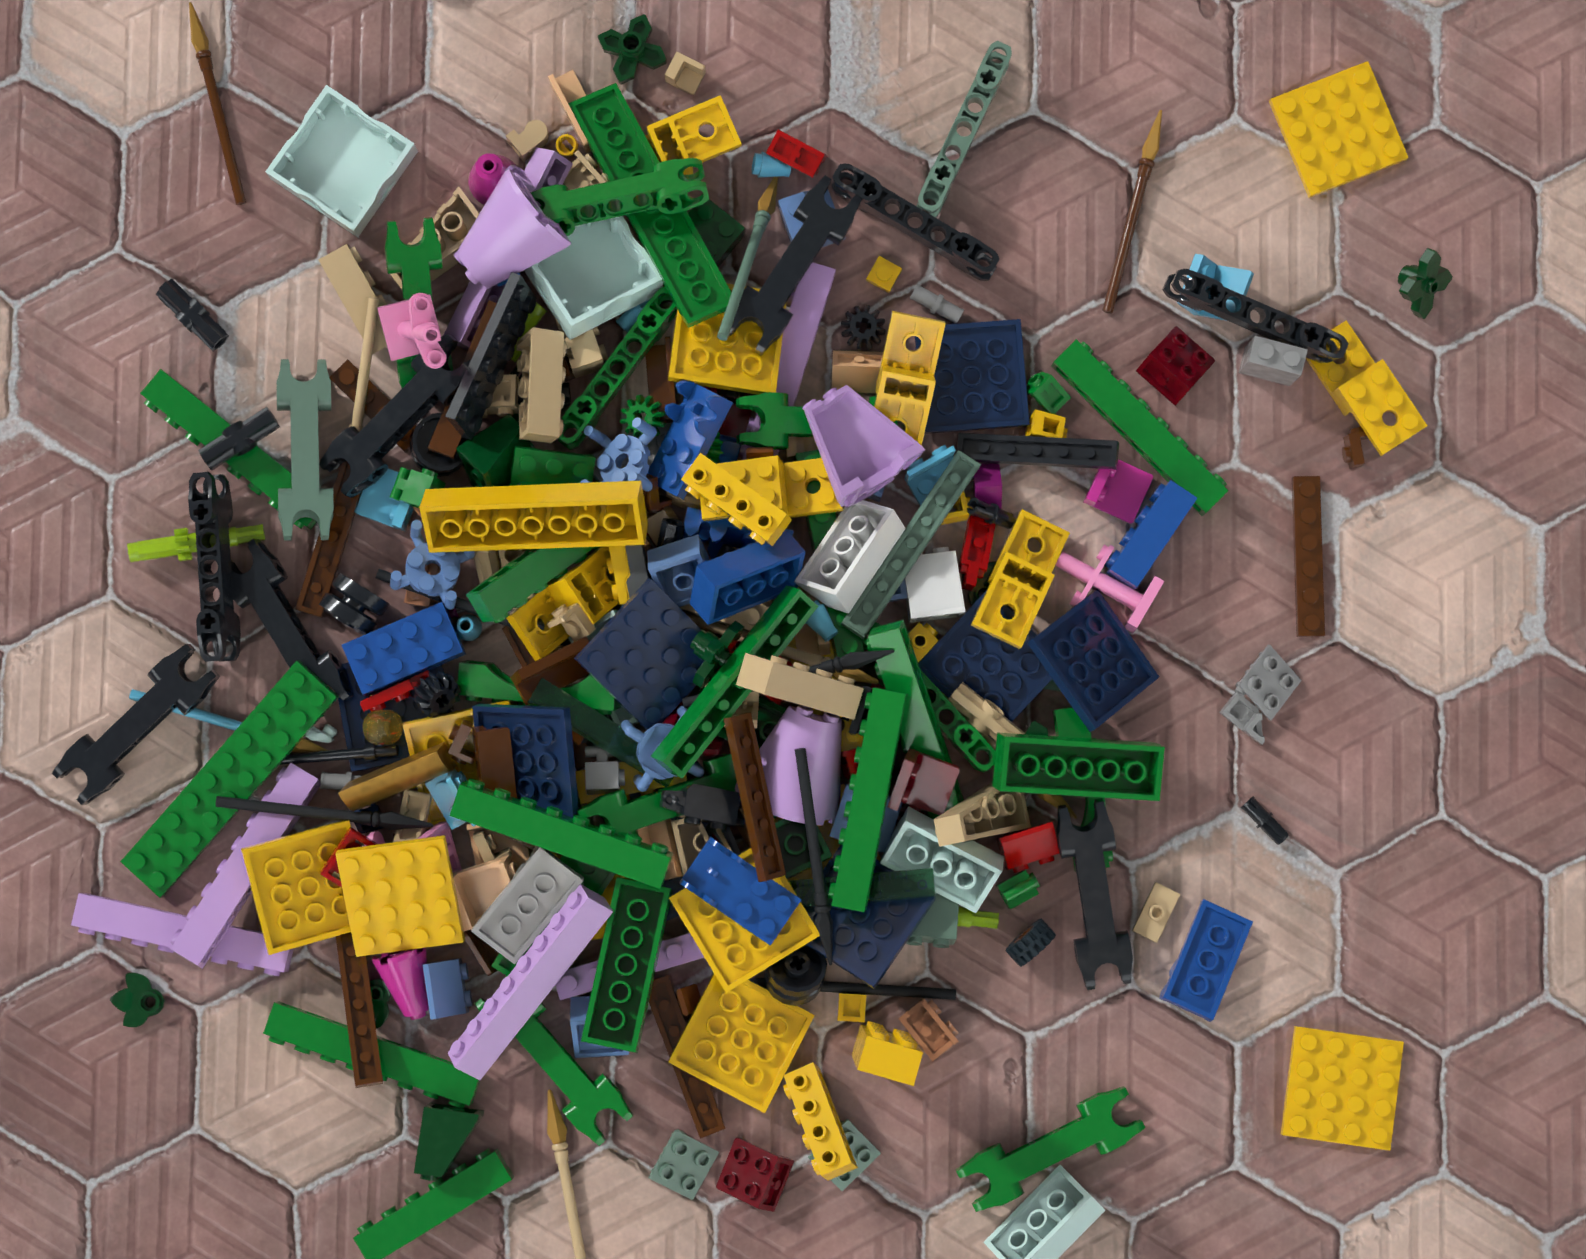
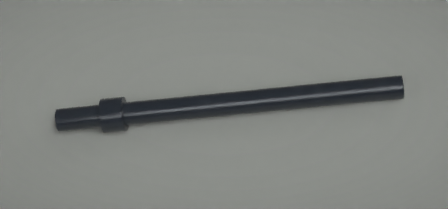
(369, 753)

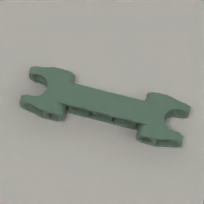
(982, 94)
(305, 496)

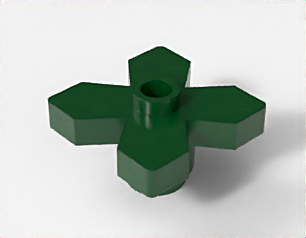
(644, 53)
(1423, 281)
(714, 651)

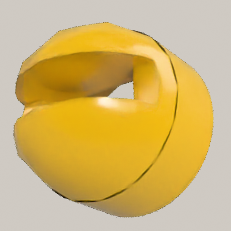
(562, 148)

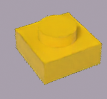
(884, 274)
(851, 1007)

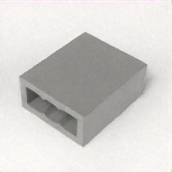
(1273, 361)

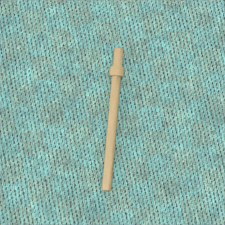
(365, 363)

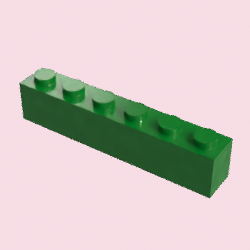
(520, 579)
(434, 1206)

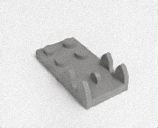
(527, 904)

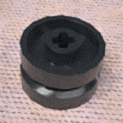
(426, 458)
(353, 605)
(797, 976)

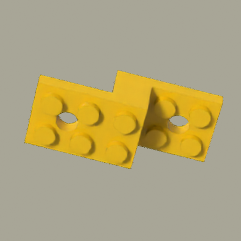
(680, 138)
(907, 375)
(1367, 392)
(782, 485)
(1020, 579)
(583, 585)

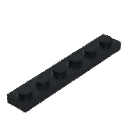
(1040, 450)

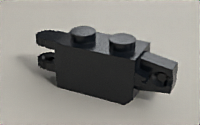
(704, 804)

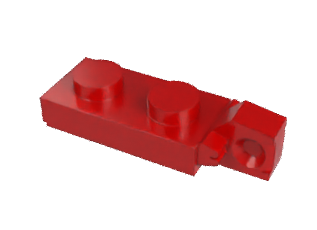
(975, 551)
(398, 691)

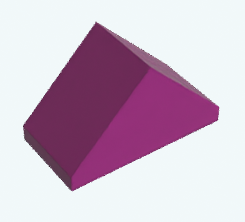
(988, 484)

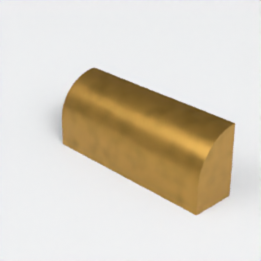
(397, 777)

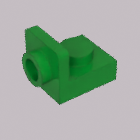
(1047, 392)

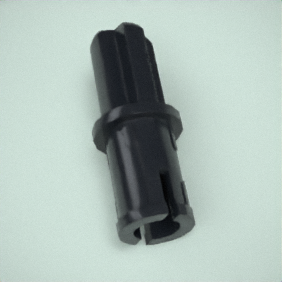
(991, 513)
(1265, 821)

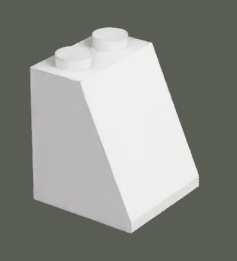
(934, 587)

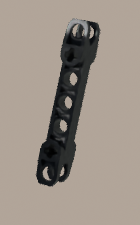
(865, 184)
(819, 224)
(1211, 296)
(367, 448)
(212, 516)
(262, 590)
(101, 757)
(1087, 847)

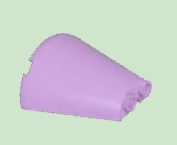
(509, 233)
(858, 444)
(822, 742)

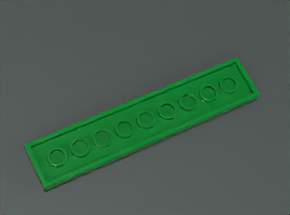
(667, 238)
(232, 772)

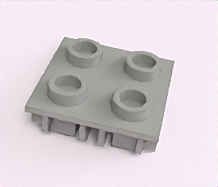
(1268, 682)

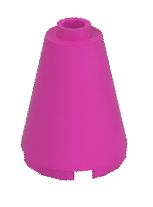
(486, 175)
(405, 980)

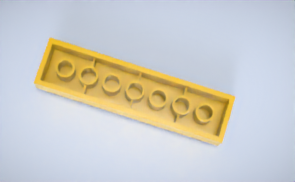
(534, 516)
(887, 1053)

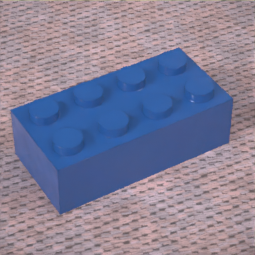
(1151, 535)
(745, 578)
(403, 649)

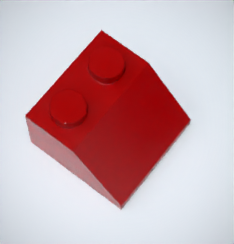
(1029, 846)

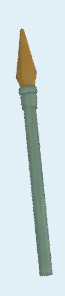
(766, 208)

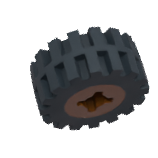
(1030, 942)

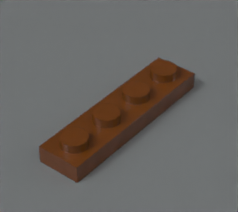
(346, 380)

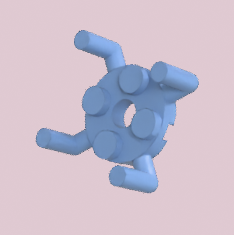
(621, 448)
(420, 580)
(647, 745)

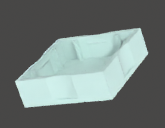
(342, 161)
(595, 276)

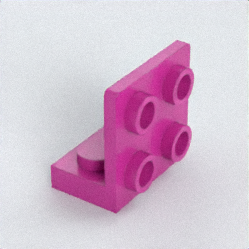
(1119, 491)

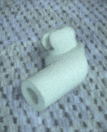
(325, 735)

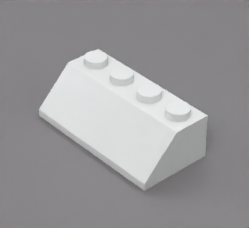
(850, 554)

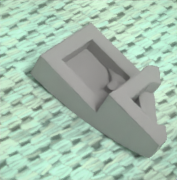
(1244, 716)

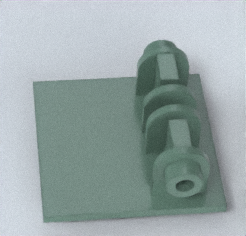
(863, 1152)
(683, 1164)

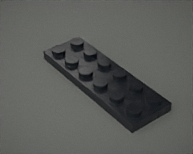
(491, 357)

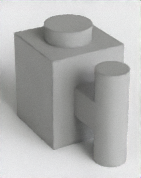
(602, 776)

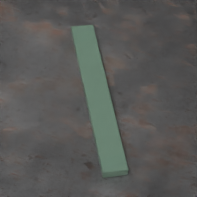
(911, 544)

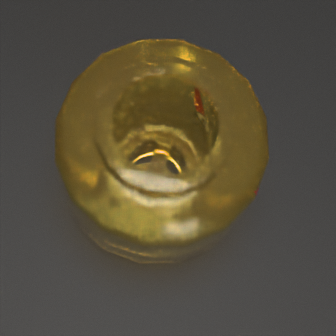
(382, 727)

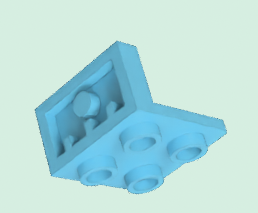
(1231, 278)
(924, 474)
(378, 506)
(444, 792)

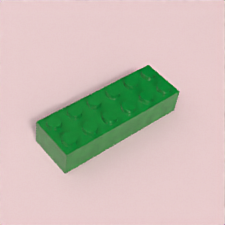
(1078, 766)
(626, 965)

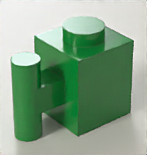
(412, 484)
(1018, 888)

